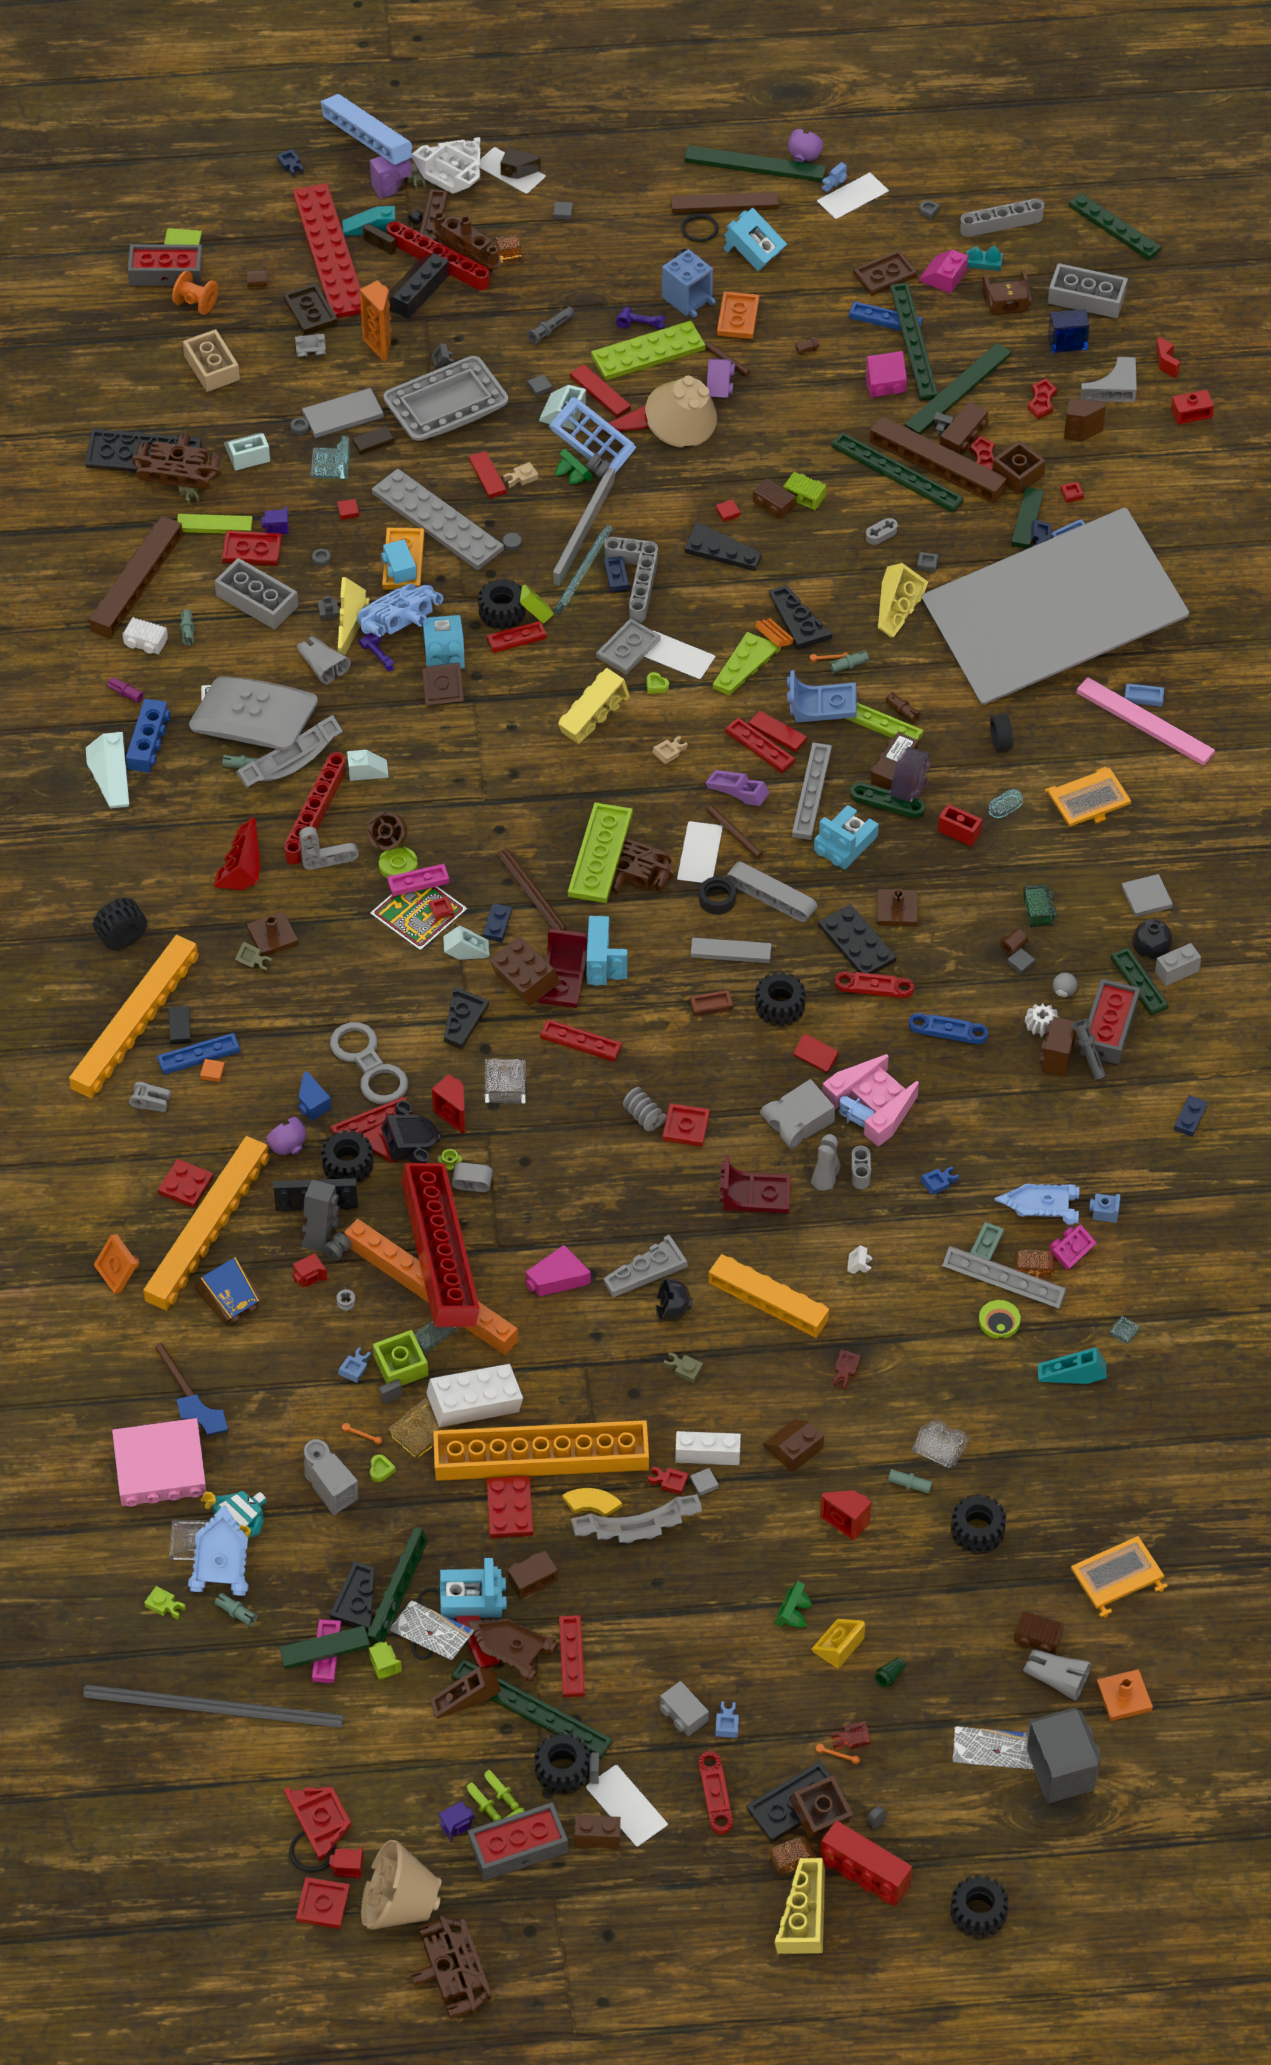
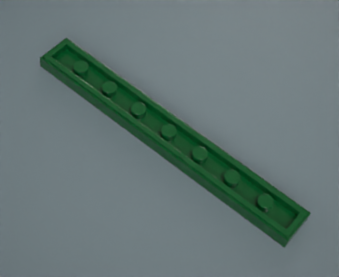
(755, 163)
(913, 341)
(958, 388)
(897, 472)
(541, 1713)

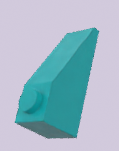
(376, 217)
(1079, 1368)

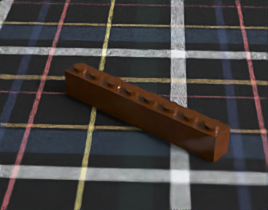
(938, 460)
(135, 577)

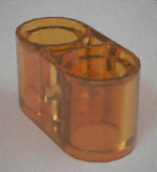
(1035, 1262)
(787, 1855)

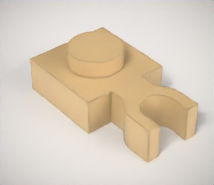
(522, 474)
(669, 751)

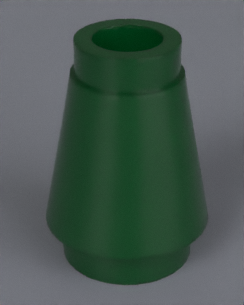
(888, 1673)

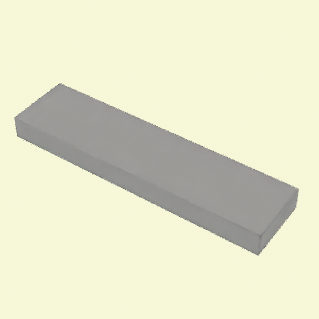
(731, 950)

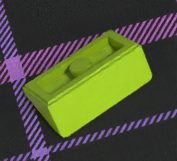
(535, 604)

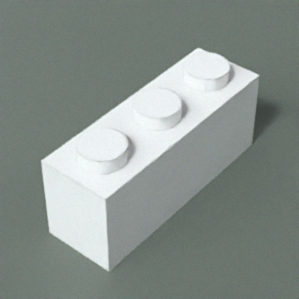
(707, 1448)

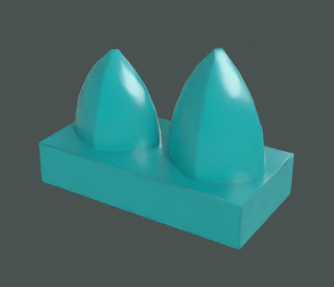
(985, 260)

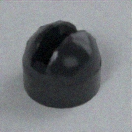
(416, 217)

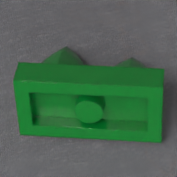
(568, 463)
(787, 1611)

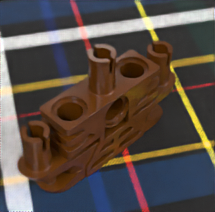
(466, 240)
(176, 464)
(639, 865)
(467, 1961)

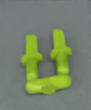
(503, 1793)

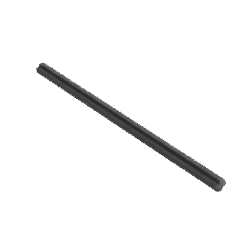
(213, 1706)

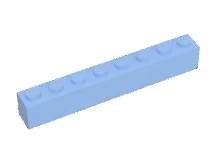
(366, 129)

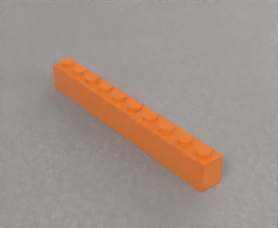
(408, 1272)

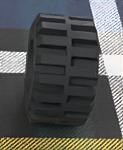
(501, 615)
(120, 923)
(780, 986)
(347, 1144)
(982, 1509)
(559, 1747)
(982, 1890)

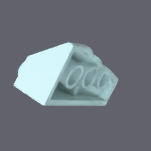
(108, 765)

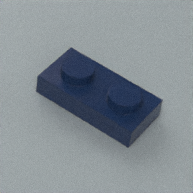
(616, 574)
(497, 922)
(1190, 1116)

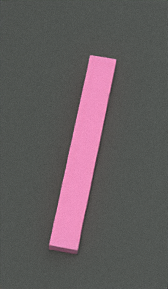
(1145, 721)

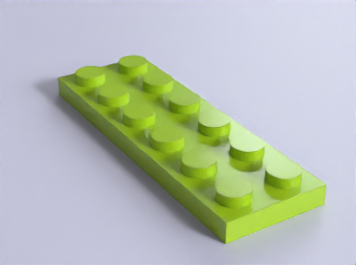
(648, 350)
(600, 852)

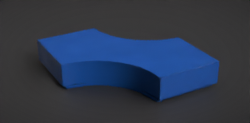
(209, 1419)

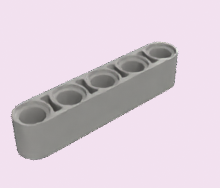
(1002, 217)
(772, 892)

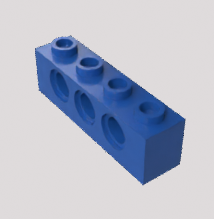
(147, 735)

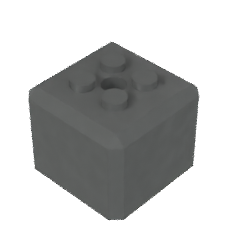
(1063, 1754)

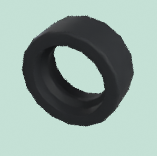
(1001, 732)
(721, 884)

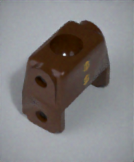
(1007, 296)

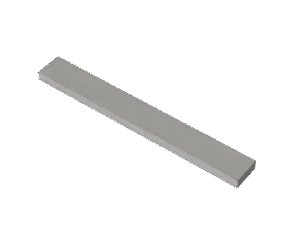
(583, 526)

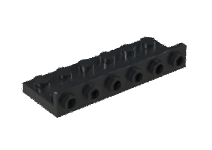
(115, 448)

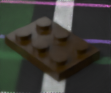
(310, 308)

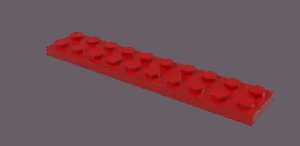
(329, 249)

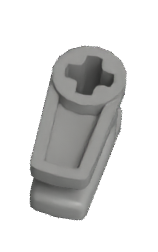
(150, 1097)

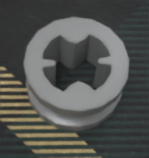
(346, 1305)

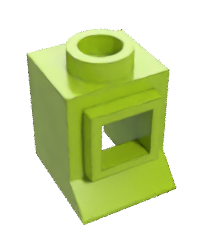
(384, 1660)

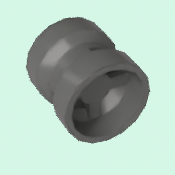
(594, 462)
(337, 1246)

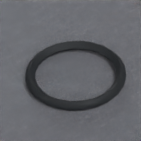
(699, 239)
(300, 1866)

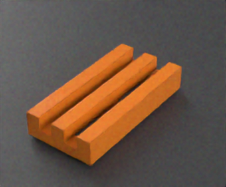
(774, 633)

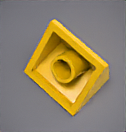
(840, 1641)

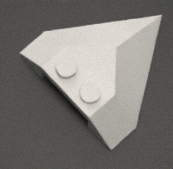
(450, 164)

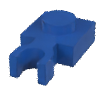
(937, 1181)

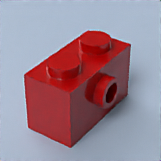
(1192, 407)

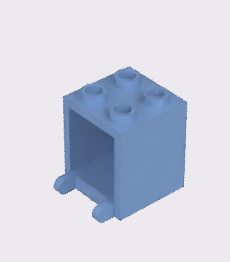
(687, 283)

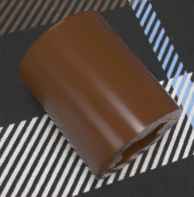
(257, 278)
(1014, 942)

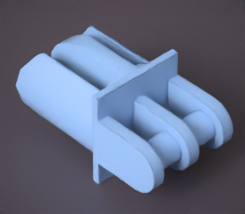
(854, 1110)

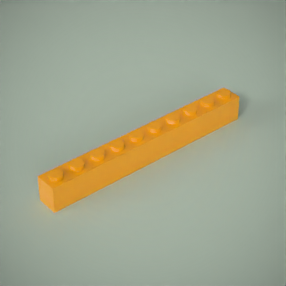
(133, 1016)
(206, 1223)

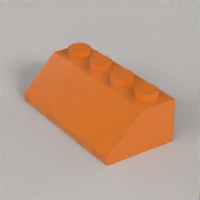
(376, 318)

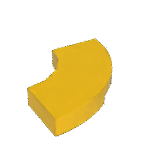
(592, 1500)

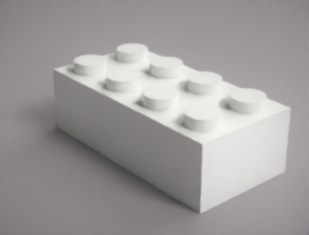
(474, 1395)

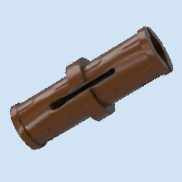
(903, 707)

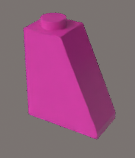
(557, 1273)

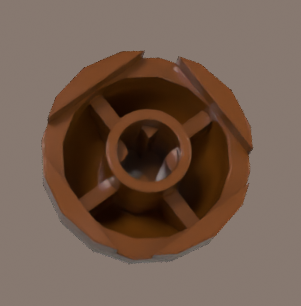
(387, 830)

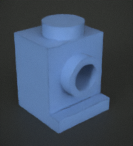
(1105, 1207)

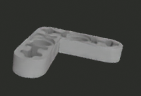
(316, 857)

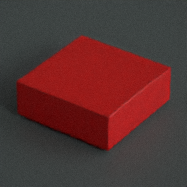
(1072, 492)
(348, 509)
(727, 510)
(441, 908)

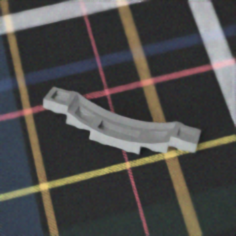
(285, 762)
(639, 1526)

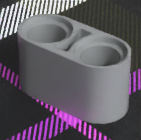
(860, 1167)
(472, 1177)

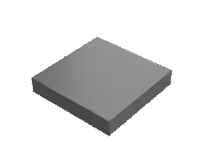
(1147, 895)

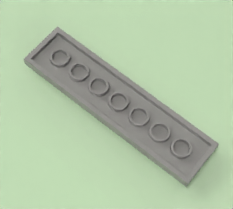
(437, 519)

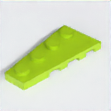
(743, 662)

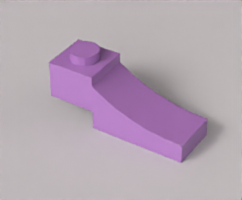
(738, 785)

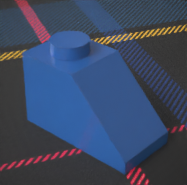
(312, 1098)

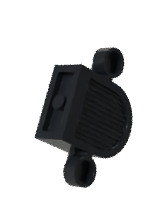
(409, 1135)

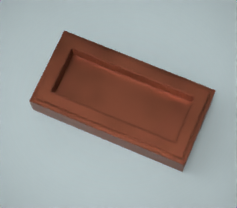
(711, 1003)

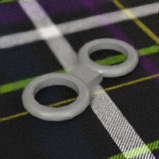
(368, 1062)

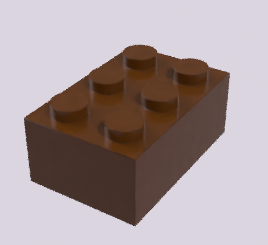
(524, 971)

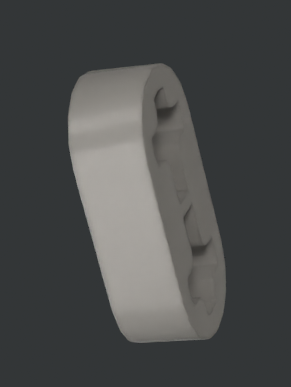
(881, 531)

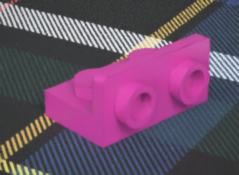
(1072, 1246)

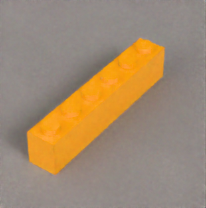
(769, 1295)

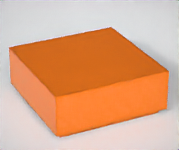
(212, 1070)

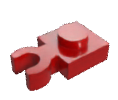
(671, 1481)

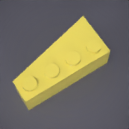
(594, 705)
(804, 1915)

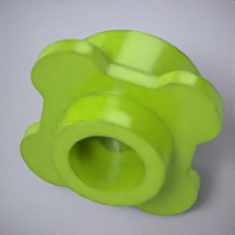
(450, 1154)

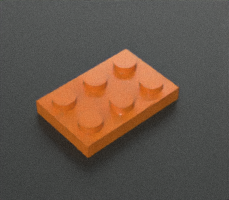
(738, 315)

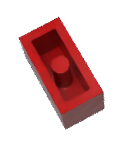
(960, 825)

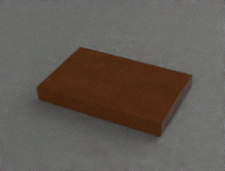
(885, 271)

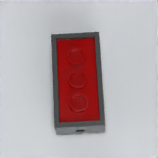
(163, 264)
(1112, 1018)
(518, 1841)

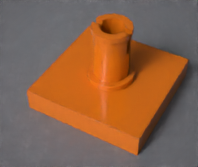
(116, 1264)
(1124, 1695)

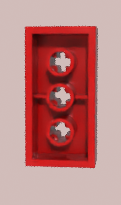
(866, 1863)

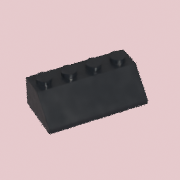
(418, 284)

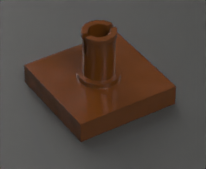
(442, 683)
(897, 907)
(272, 934)

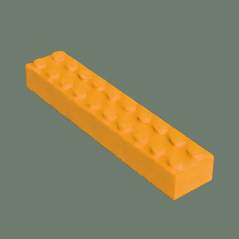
(541, 1450)

